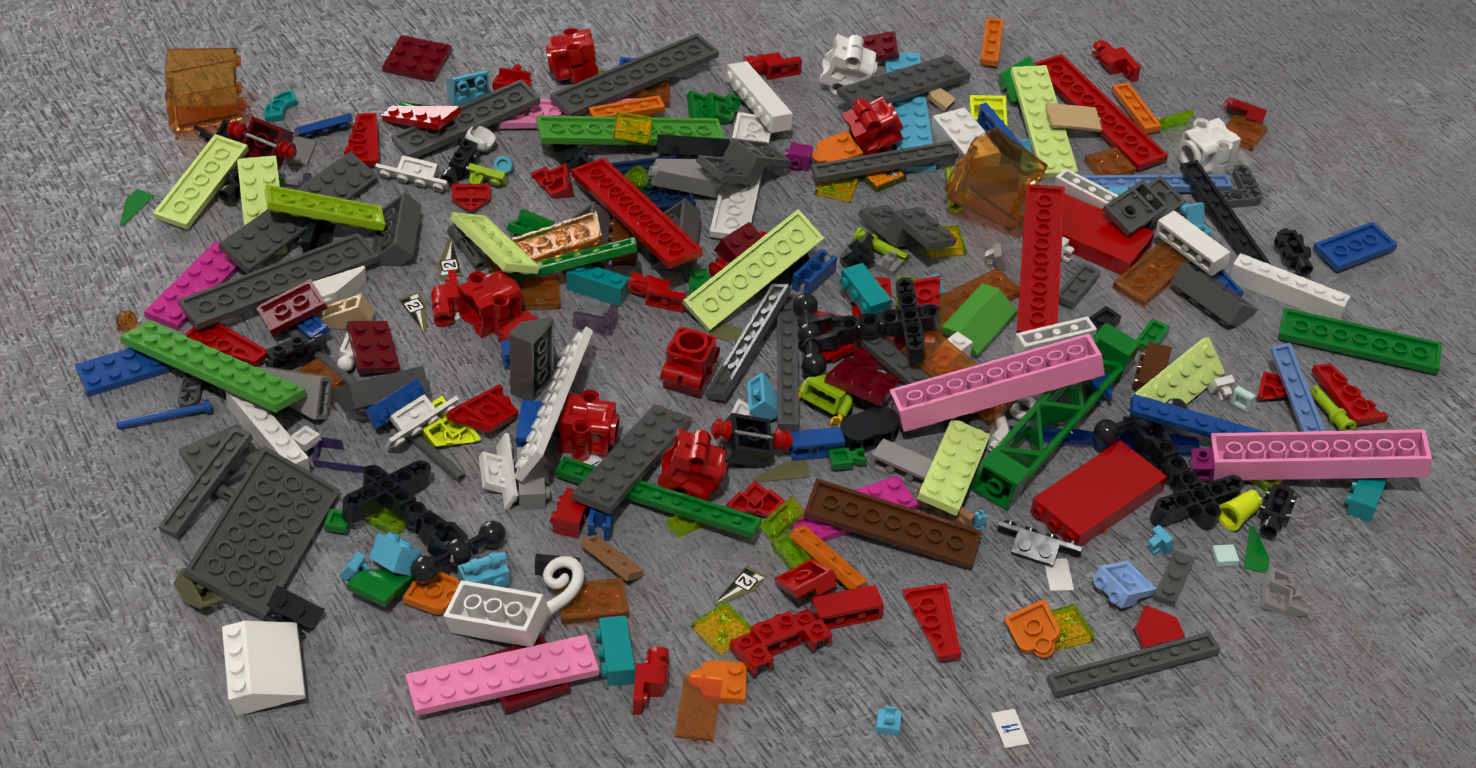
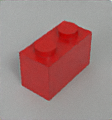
(569, 516)

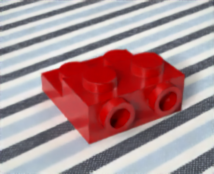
(807, 577)

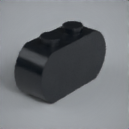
(870, 428)

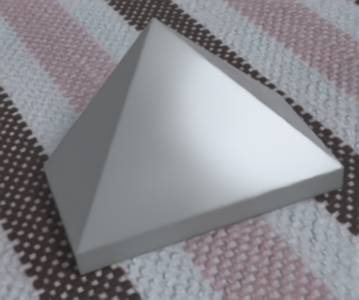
(304, 151)

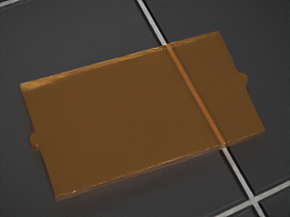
(698, 708)

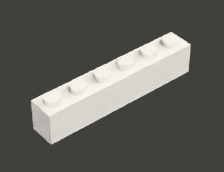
(759, 97)
(1289, 288)
(266, 429)

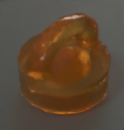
(126, 321)

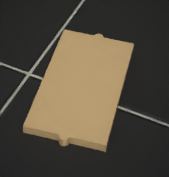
(1073, 117)

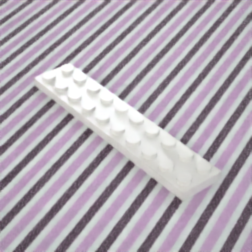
(737, 201)
(553, 404)

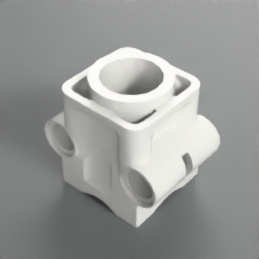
(847, 63)
(1210, 145)

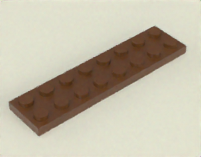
(893, 523)

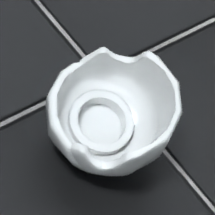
(482, 136)

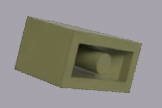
(194, 593)

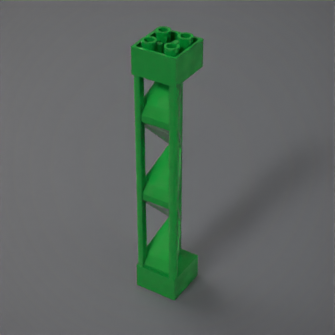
(1003, 469)

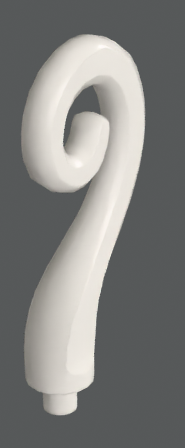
(1002, 426)
(573, 588)

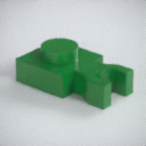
(844, 458)

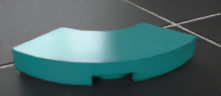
(279, 105)

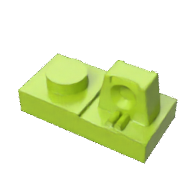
(480, 173)

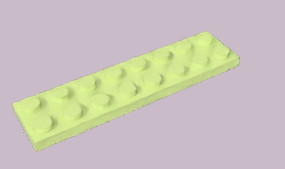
(1048, 142)
(753, 270)

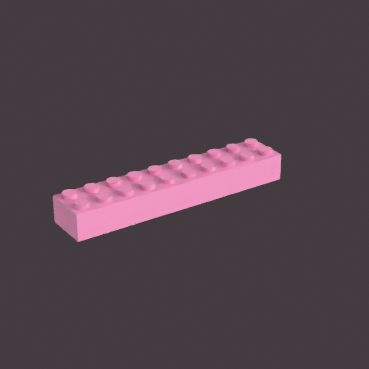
(997, 382)
(1321, 454)

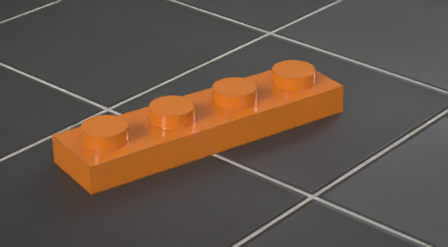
(991, 42)
(640, 106)
(1136, 108)
(828, 557)

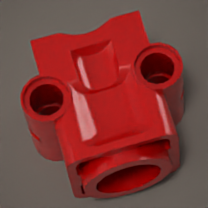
(572, 55)
(873, 125)
(489, 301)
(690, 362)
(587, 425)
(693, 465)

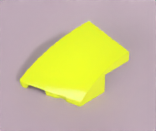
(997, 103)
(447, 432)

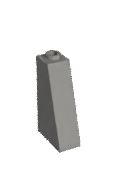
(683, 176)
(316, 387)

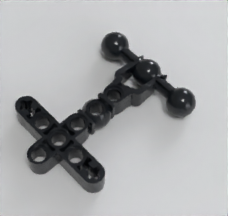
(905, 320)
(395, 493)
(1191, 495)

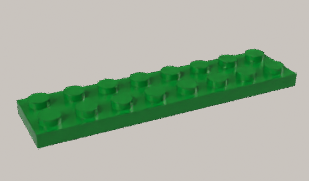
(1360, 341)

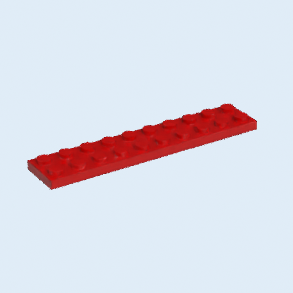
(1115, 124)
(637, 213)
(1041, 257)

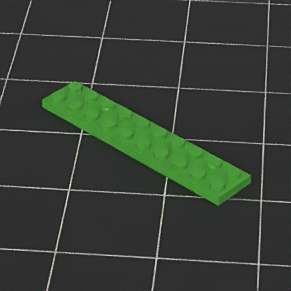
(599, 130)
(213, 366)

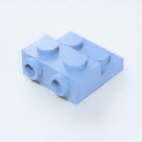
(1123, 583)

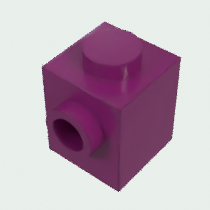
(800, 156)
(1202, 463)

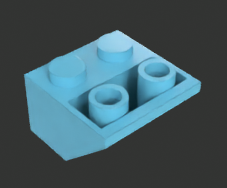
(467, 87)

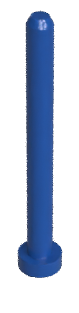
(165, 415)

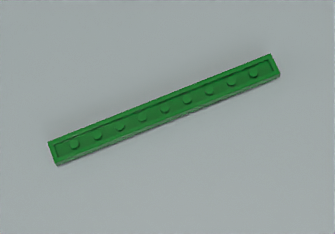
(672, 501)

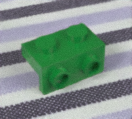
(528, 222)

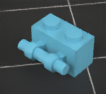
(394, 553)
(486, 570)

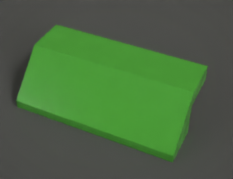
(981, 317)

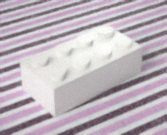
(956, 126)
(496, 613)

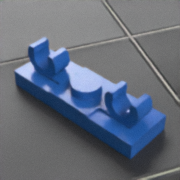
(382, 410)

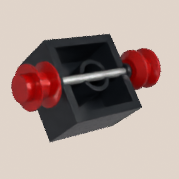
(749, 439)

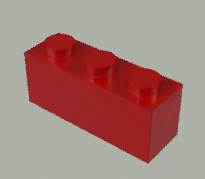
(848, 607)

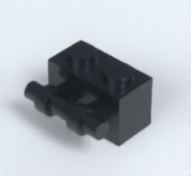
(295, 607)

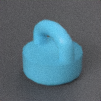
(503, 164)

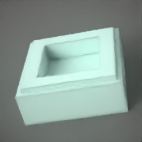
(1243, 399)
(1225, 555)

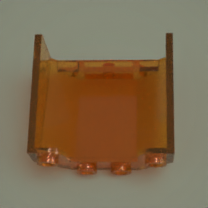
(202, 87)
(994, 178)

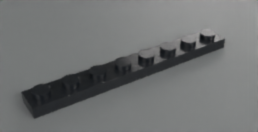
(1221, 211)

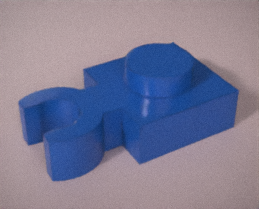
(1095, 384)

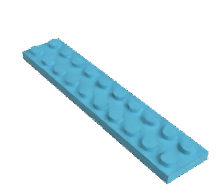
(912, 114)

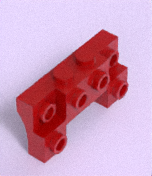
(777, 636)

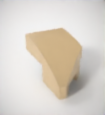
(940, 98)

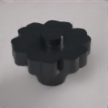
(859, 250)

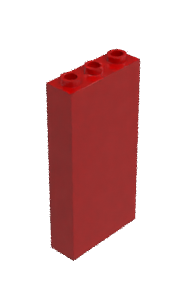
(1100, 239)
(1098, 494)

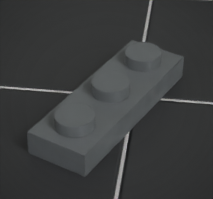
(1078, 285)
(1174, 578)

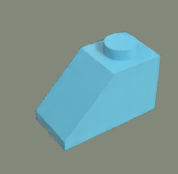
(762, 397)

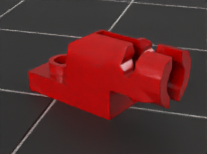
(1116, 60)
(774, 66)
(657, 292)
(445, 300)
(650, 677)

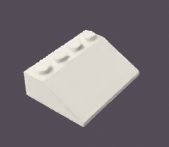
(262, 665)

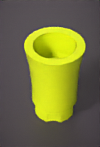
(1239, 509)

